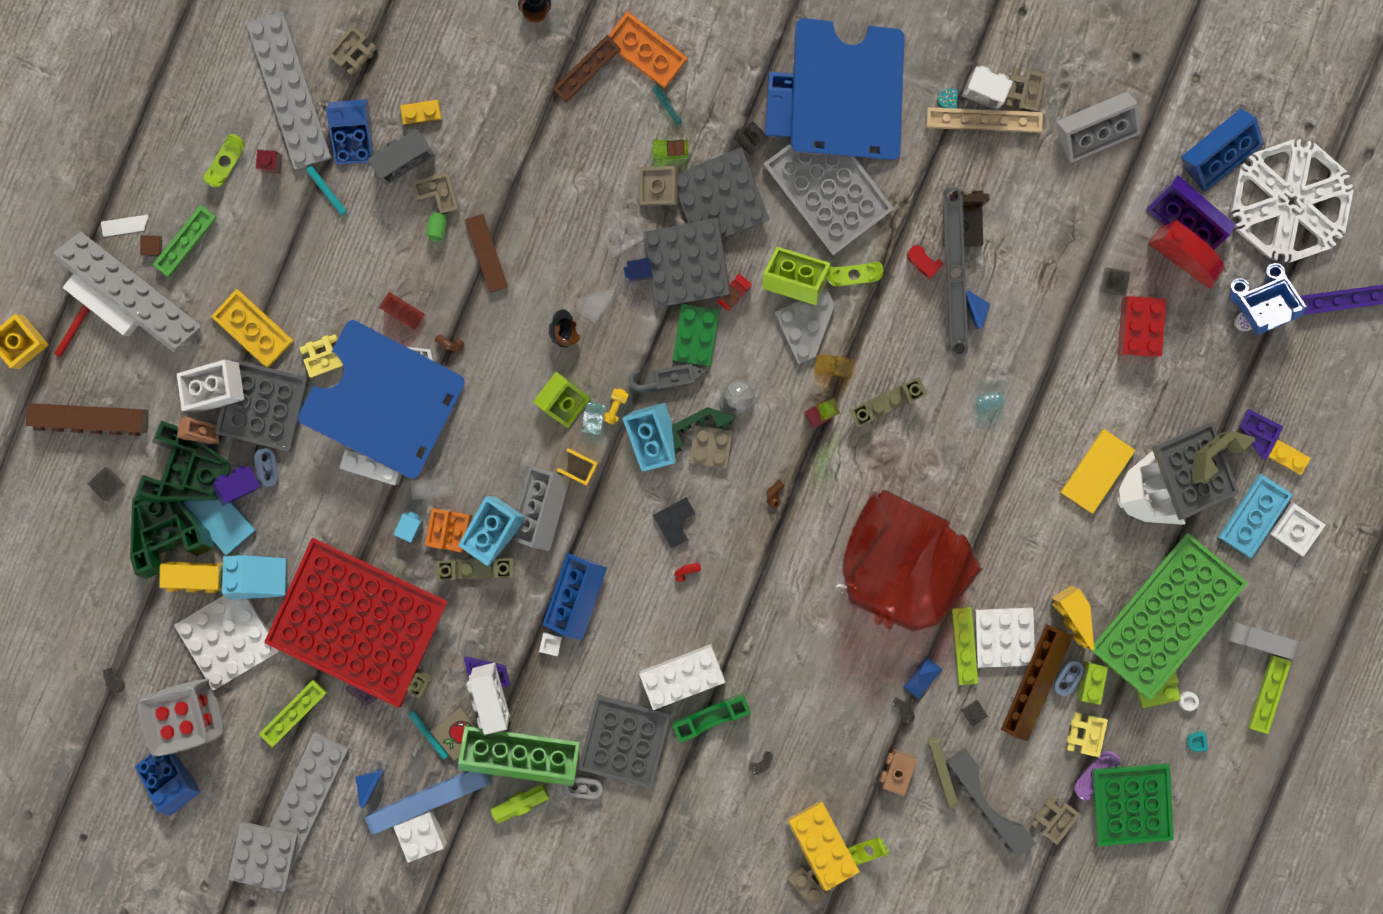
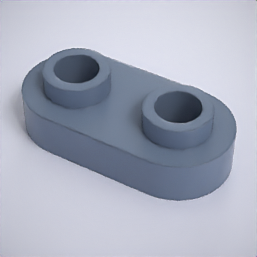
(266, 467)
(1070, 679)

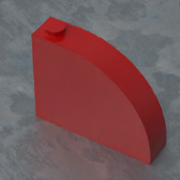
(1188, 252)

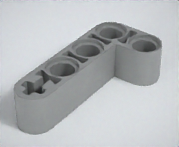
(1260, 639)

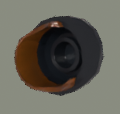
(534, 10)
(563, 329)

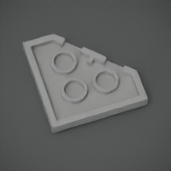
(805, 325)

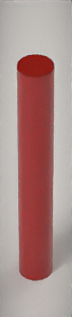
(71, 331)

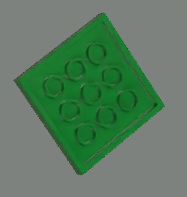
(1132, 804)

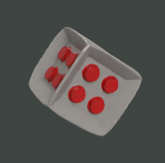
(180, 717)

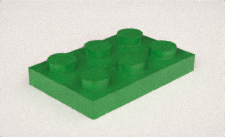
(695, 335)

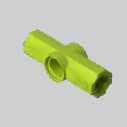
(520, 803)

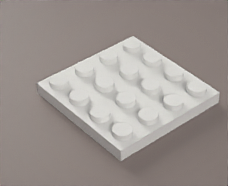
(225, 639)

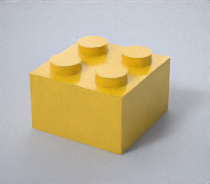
(19, 341)

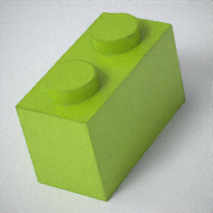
(1092, 682)

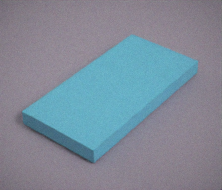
(1255, 516)
(226, 523)

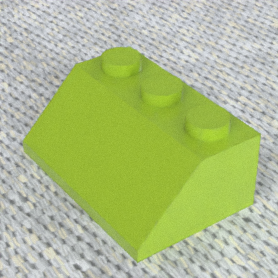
(795, 275)

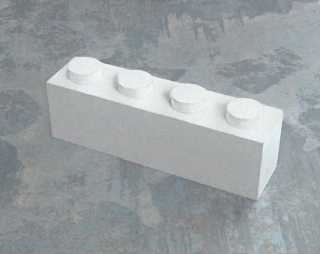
(100, 306)

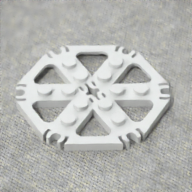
(1305, 196)

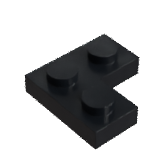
(669, 520)

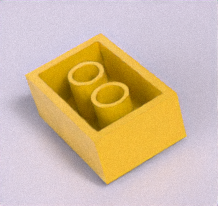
(191, 576)

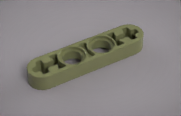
(942, 772)

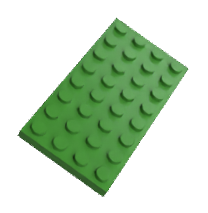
(1168, 616)

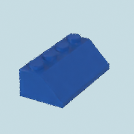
(1223, 149)
(574, 596)

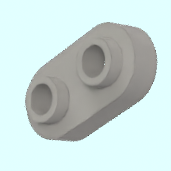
(583, 789)

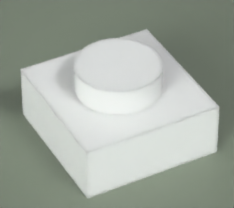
(550, 644)

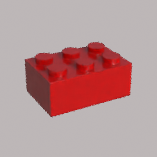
(1142, 326)

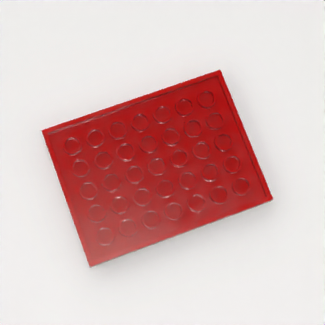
(356, 622)

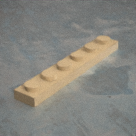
(984, 120)

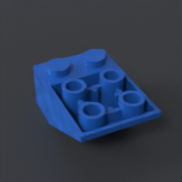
(779, 104)
(350, 130)
(167, 782)

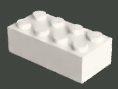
(682, 677)

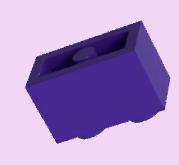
(235, 485)

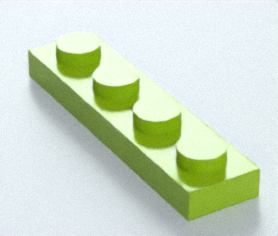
(964, 646)
(1269, 694)
(293, 713)

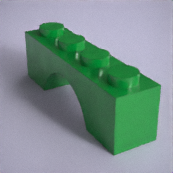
(718, 713)

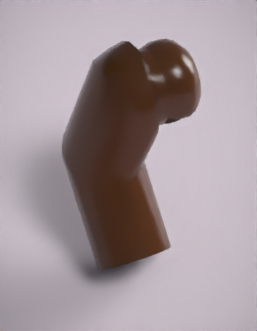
(448, 345)
(772, 494)

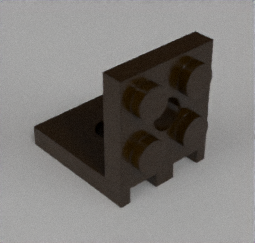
(971, 215)

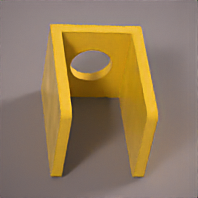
(575, 477)

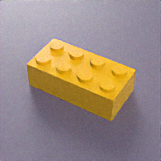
(822, 846)

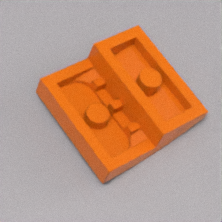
(447, 529)

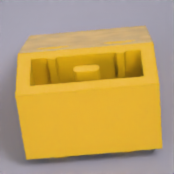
(1077, 615)

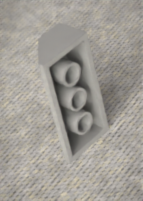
(1099, 126)
(541, 506)

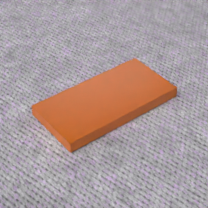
(647, 50)

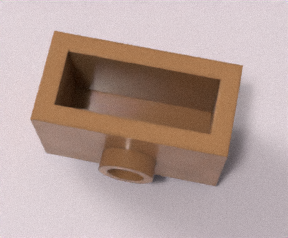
(898, 772)

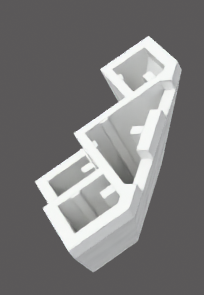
(1146, 495)

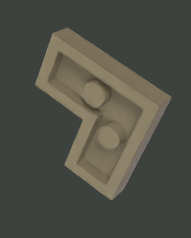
(441, 188)

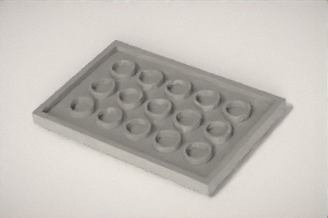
(829, 194)

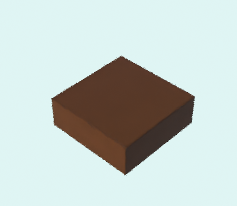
(150, 245)

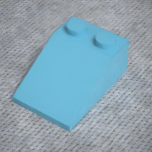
(651, 436)
(491, 529)
(253, 577)

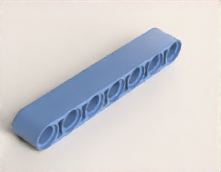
(426, 800)

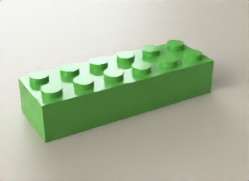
(519, 756)

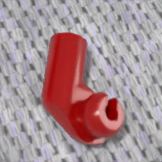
(686, 569)

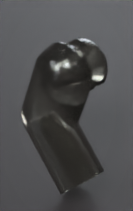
(112, 682)
(907, 711)
(760, 767)

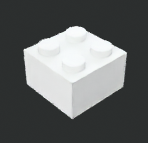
(987, 87)
(420, 835)

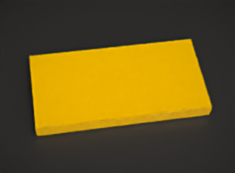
(252, 328)
(1097, 471)

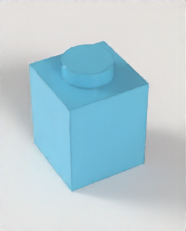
(408, 526)

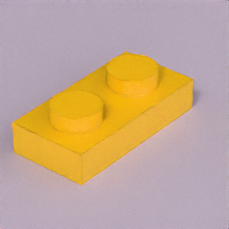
(421, 112)
(1289, 457)

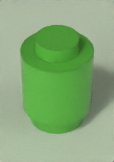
(436, 227)

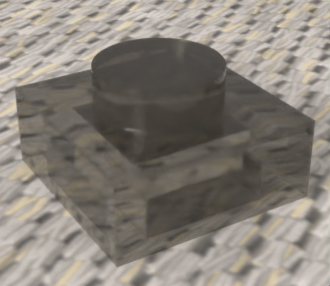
(974, 713)

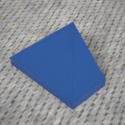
(977, 308)
(922, 677)
(366, 785)

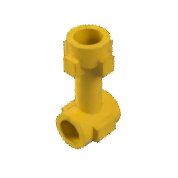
(619, 396)

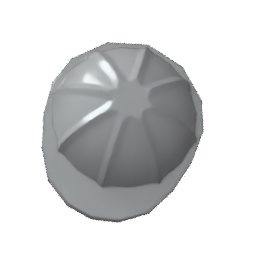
(737, 397)

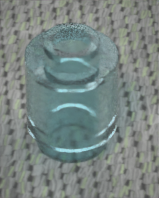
(990, 401)

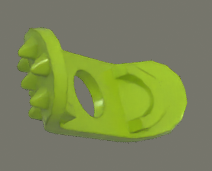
(216, 173)
(868, 273)
(860, 855)

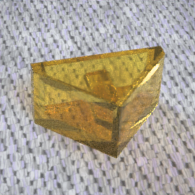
(834, 366)

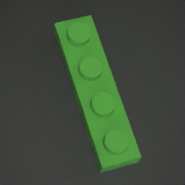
(185, 241)

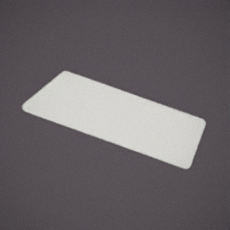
(124, 225)

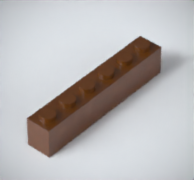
(86, 417)
(1036, 682)

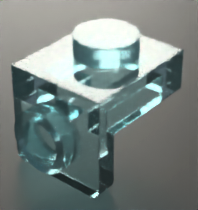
(593, 418)

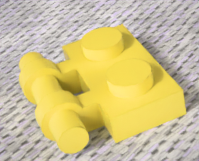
(323, 362)
(1092, 736)

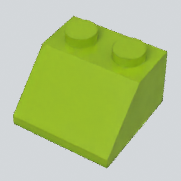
(561, 400)

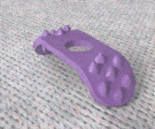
(1084, 785)

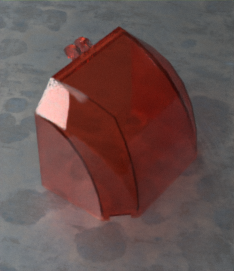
(906, 563)

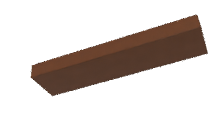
(586, 68)
(486, 253)

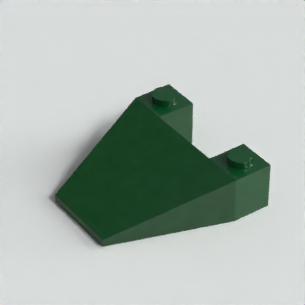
(187, 472)
(161, 528)

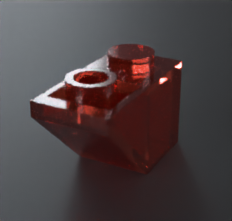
(402, 310)

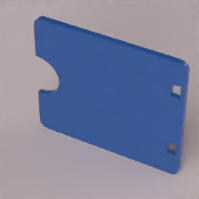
(847, 91)
(384, 401)

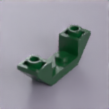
(720, 418)

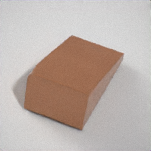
(197, 431)

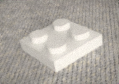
(1297, 529)

